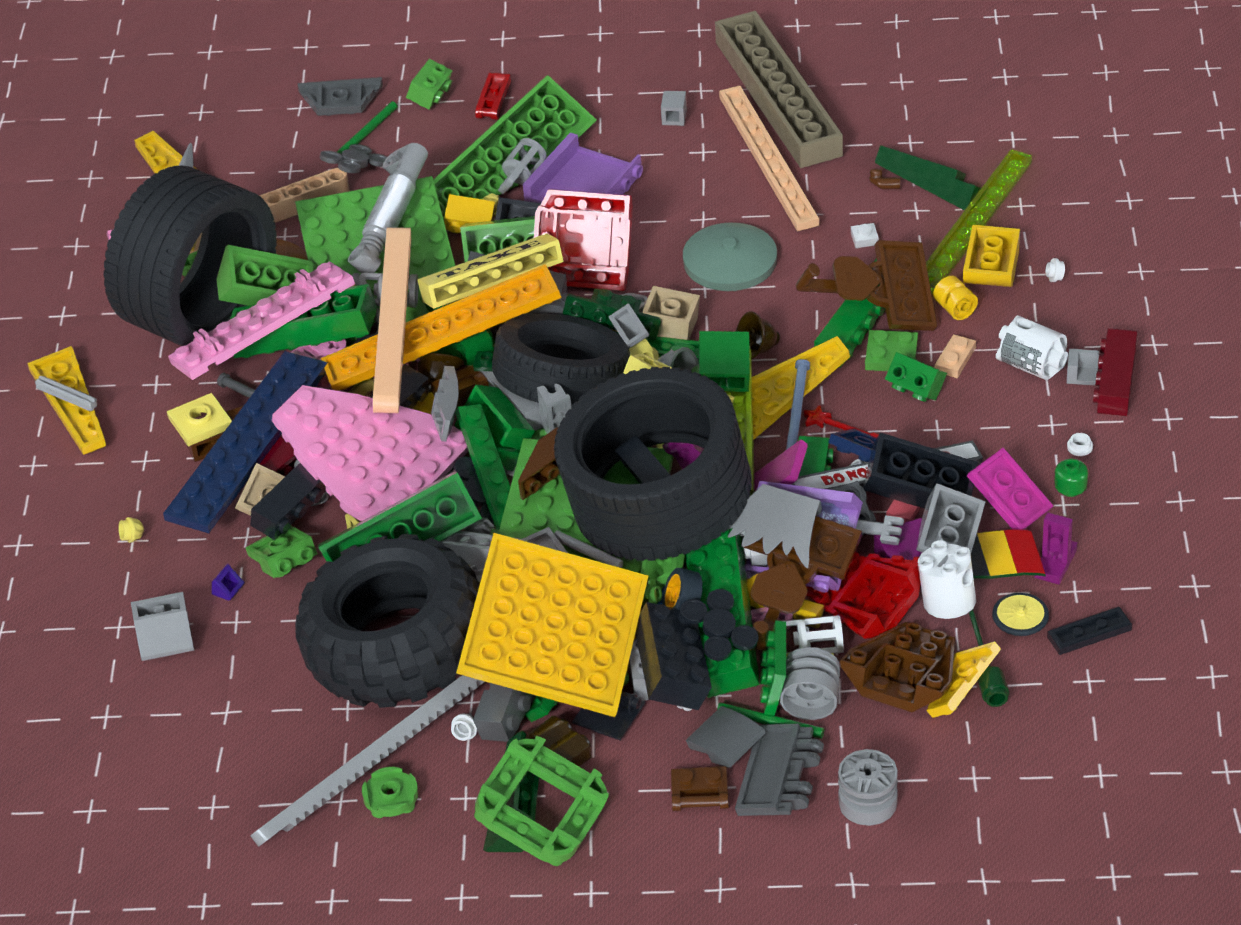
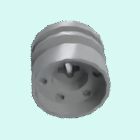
(810, 683)
(867, 787)

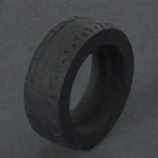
(556, 350)

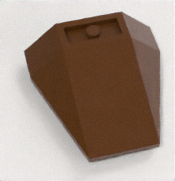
(902, 666)

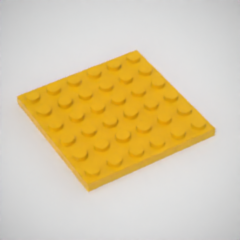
(553, 625)

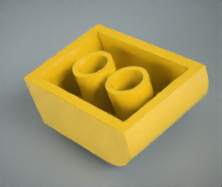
(992, 256)

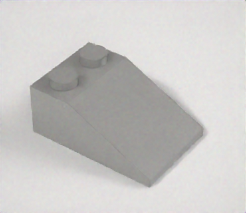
(950, 518)

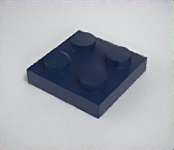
(853, 442)

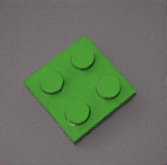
(883, 346)

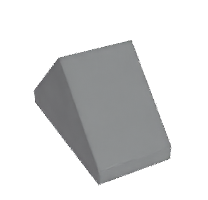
(628, 325)

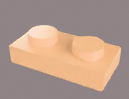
(956, 355)

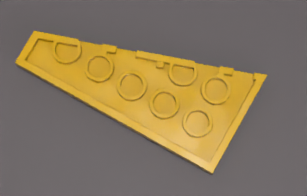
(775, 387)

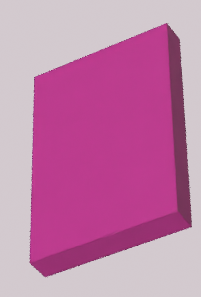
(785, 467)
(1010, 490)

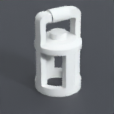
(804, 637)

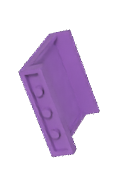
(581, 170)

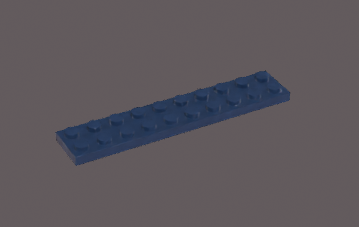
(241, 445)

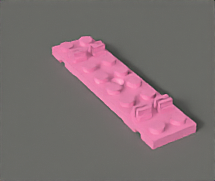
(260, 320)

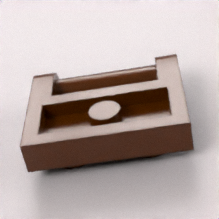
(699, 787)

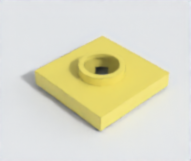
(197, 430)

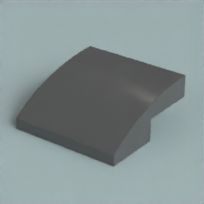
(725, 736)

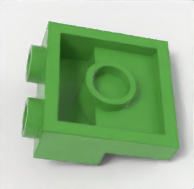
(284, 553)

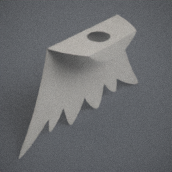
(777, 518)

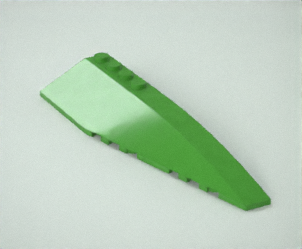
(541, 115)

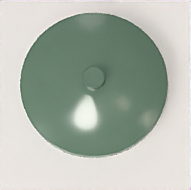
(730, 256)

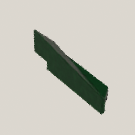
(932, 177)
(522, 800)

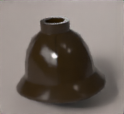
(761, 333)
(433, 365)

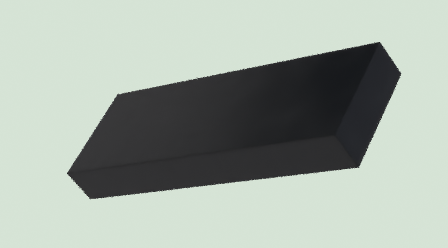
(1089, 630)

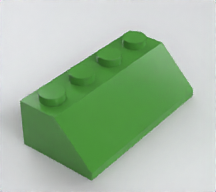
(495, 235)
(254, 274)

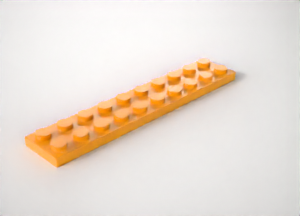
(448, 325)

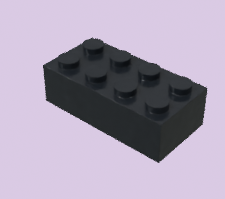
(911, 470)
(672, 657)

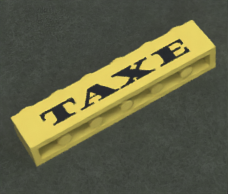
(489, 270)

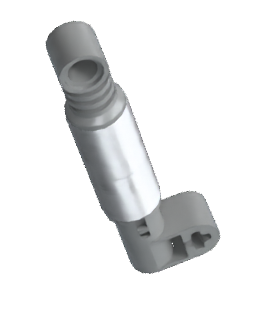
(390, 205)

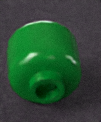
(1071, 477)

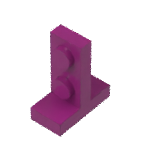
(1057, 547)

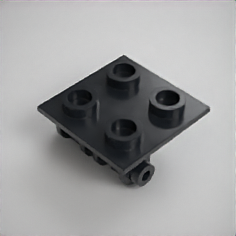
(610, 726)

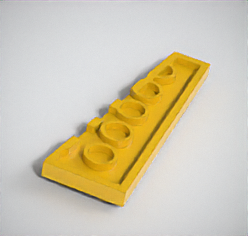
(157, 152)
(79, 422)

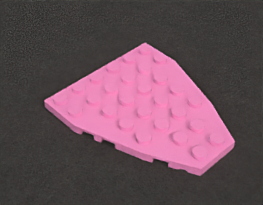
(362, 454)

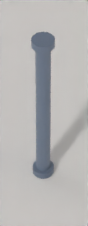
(802, 367)

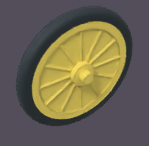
(1020, 614)

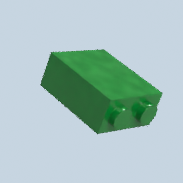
(725, 359)

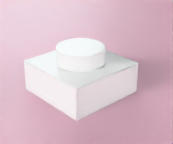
(864, 235)

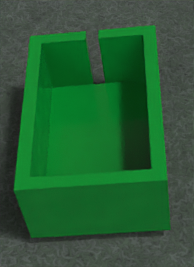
(505, 423)

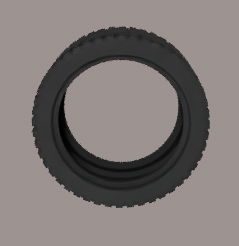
(154, 242)
(665, 514)

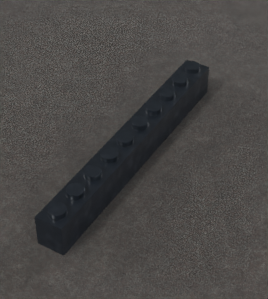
(300, 489)

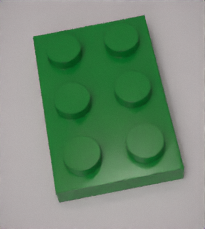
(774, 668)

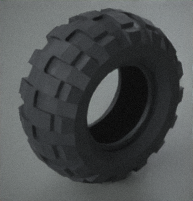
(373, 582)

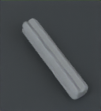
(66, 393)

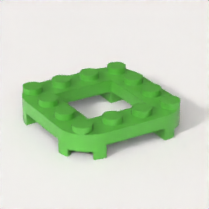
(520, 830)

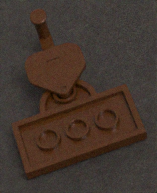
(893, 282)
(784, 582)

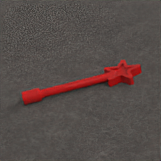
(819, 418)

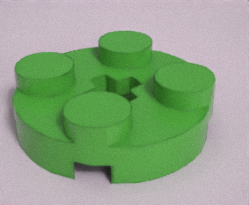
(393, 804)

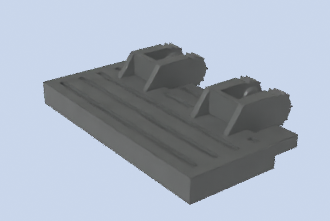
(775, 771)

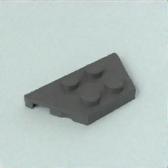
(340, 95)

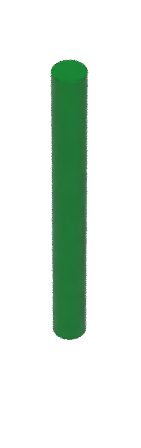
(370, 126)
(761, 718)

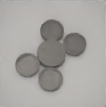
(353, 159)

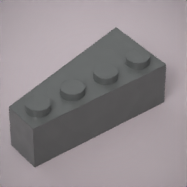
(501, 712)

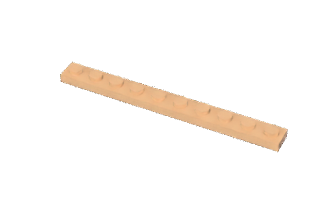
(769, 158)

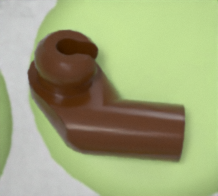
(881, 182)

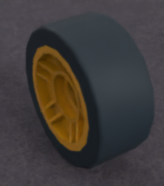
(682, 586)

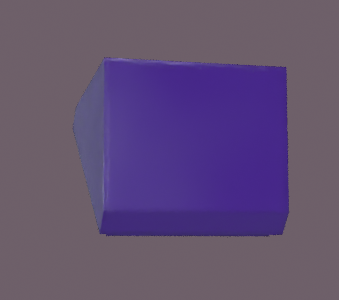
(226, 583)

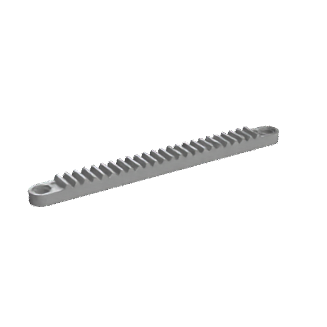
(367, 758)

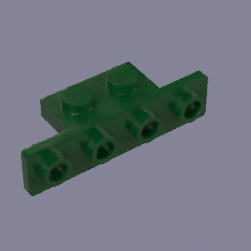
(605, 304)

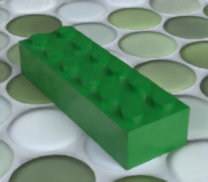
(339, 318)
(429, 513)

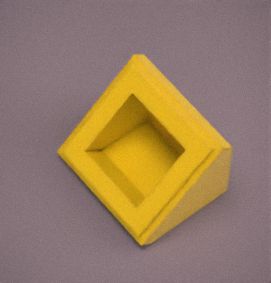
(809, 610)

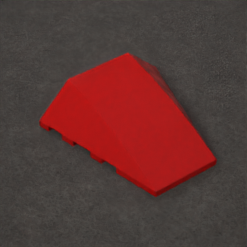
(872, 594)

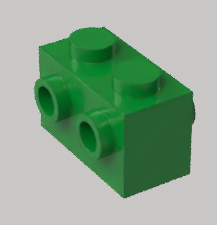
(915, 376)

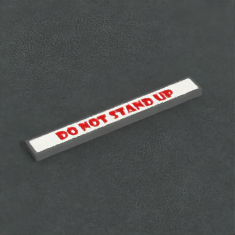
(842, 476)

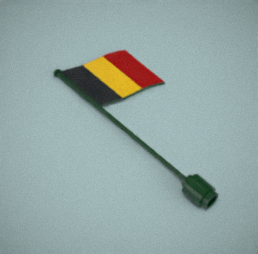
(998, 556)

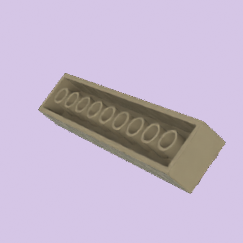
(779, 89)

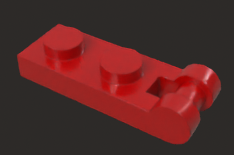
(493, 96)

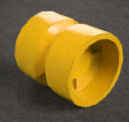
(955, 297)

